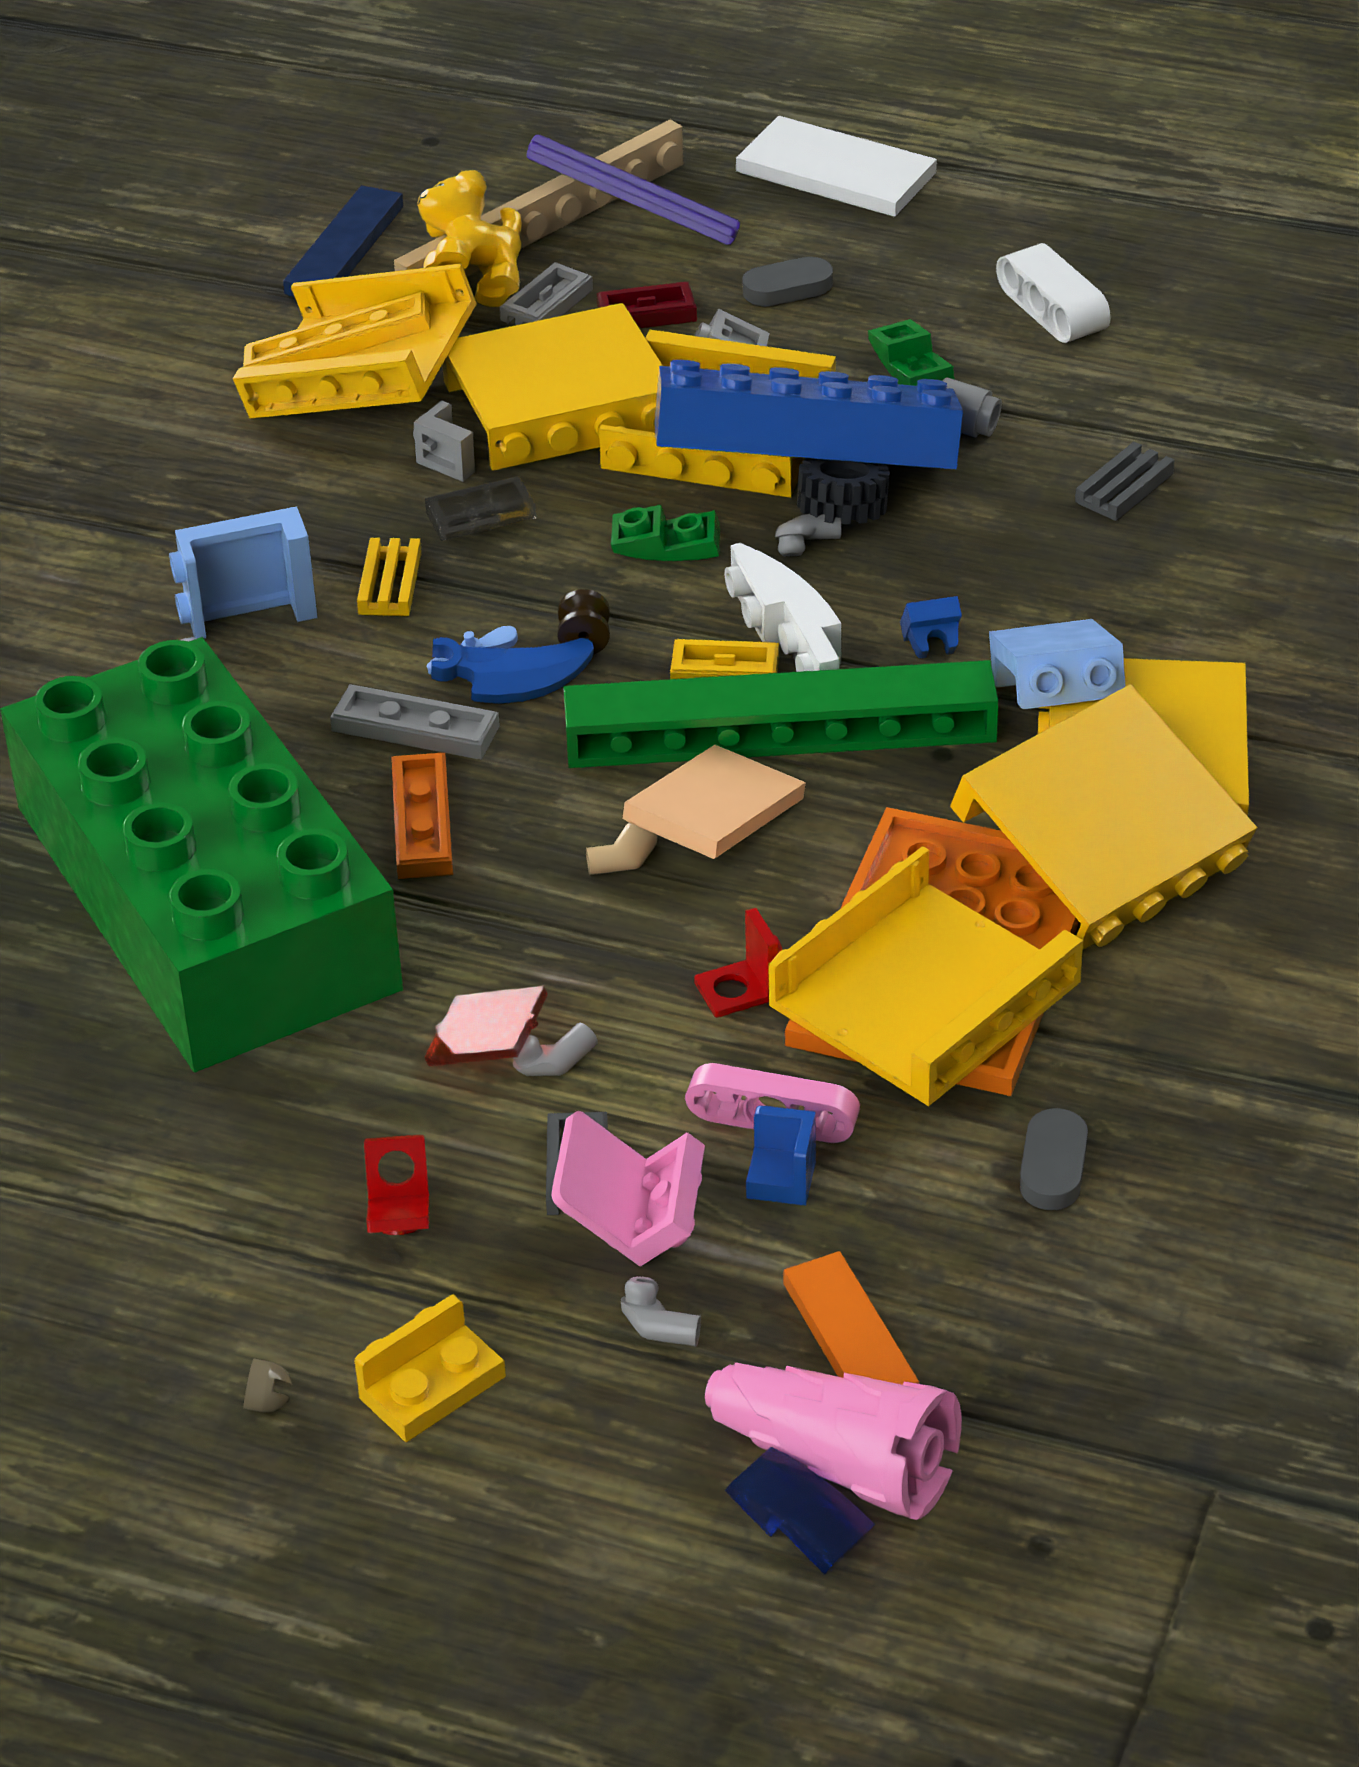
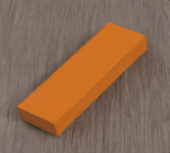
(421, 816)
(845, 1320)

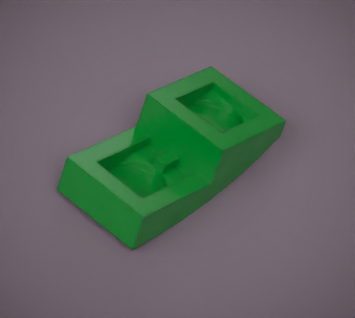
(908, 353)

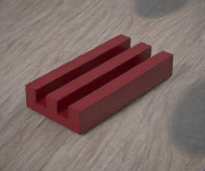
(654, 304)

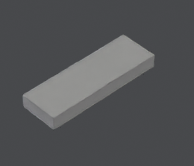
(415, 721)

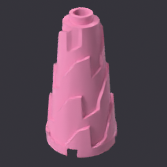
(848, 1430)

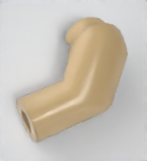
(625, 854)

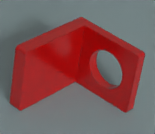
(752, 972)
(397, 1206)

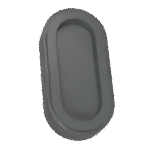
(787, 281)
(1053, 1159)

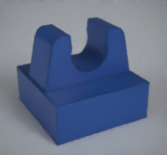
(931, 619)

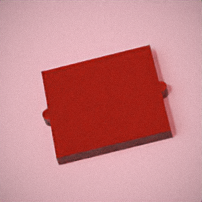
(486, 1026)

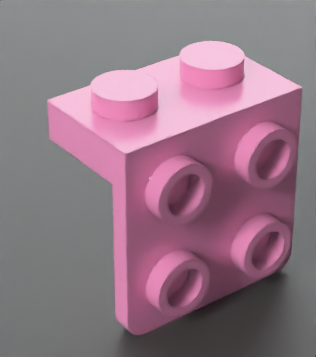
(622, 1196)

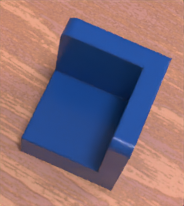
(782, 1155)

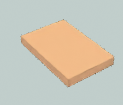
(713, 801)

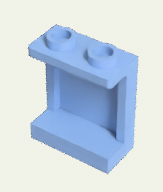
(243, 568)
(1058, 663)

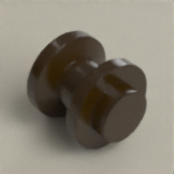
(585, 616)

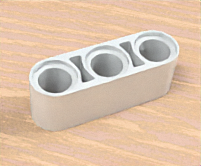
(1053, 293)

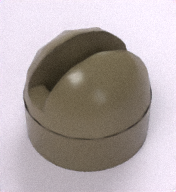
(261, 1386)

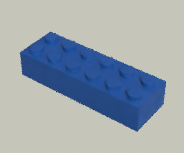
(807, 415)

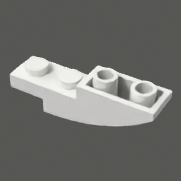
(784, 609)

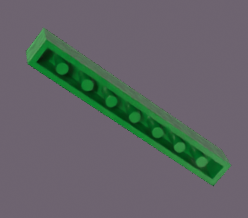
(781, 713)

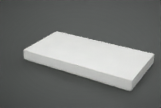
(836, 165)

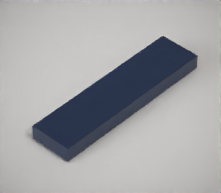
(347, 237)

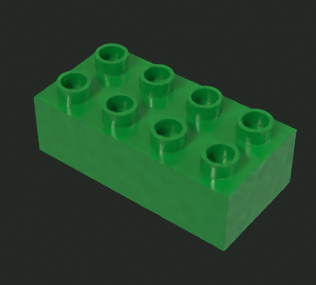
(202, 851)

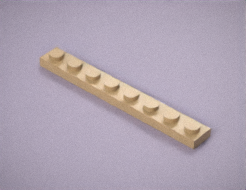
(567, 199)

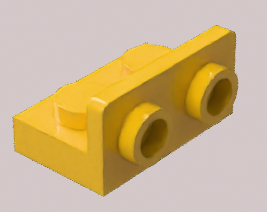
(426, 1369)

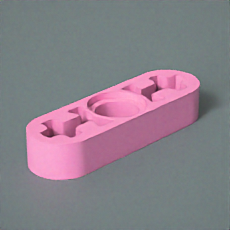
(734, 1082)

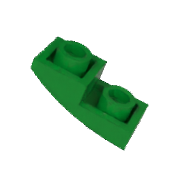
(649, 536)

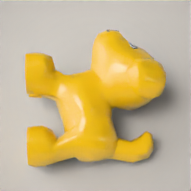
(455, 211)

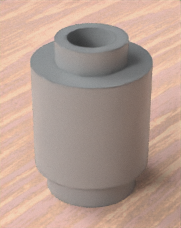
(979, 408)

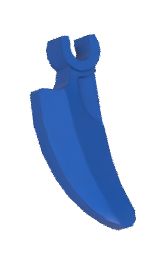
(511, 673)

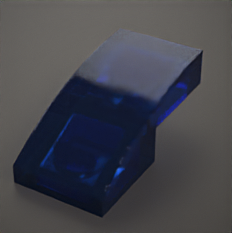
(802, 1505)

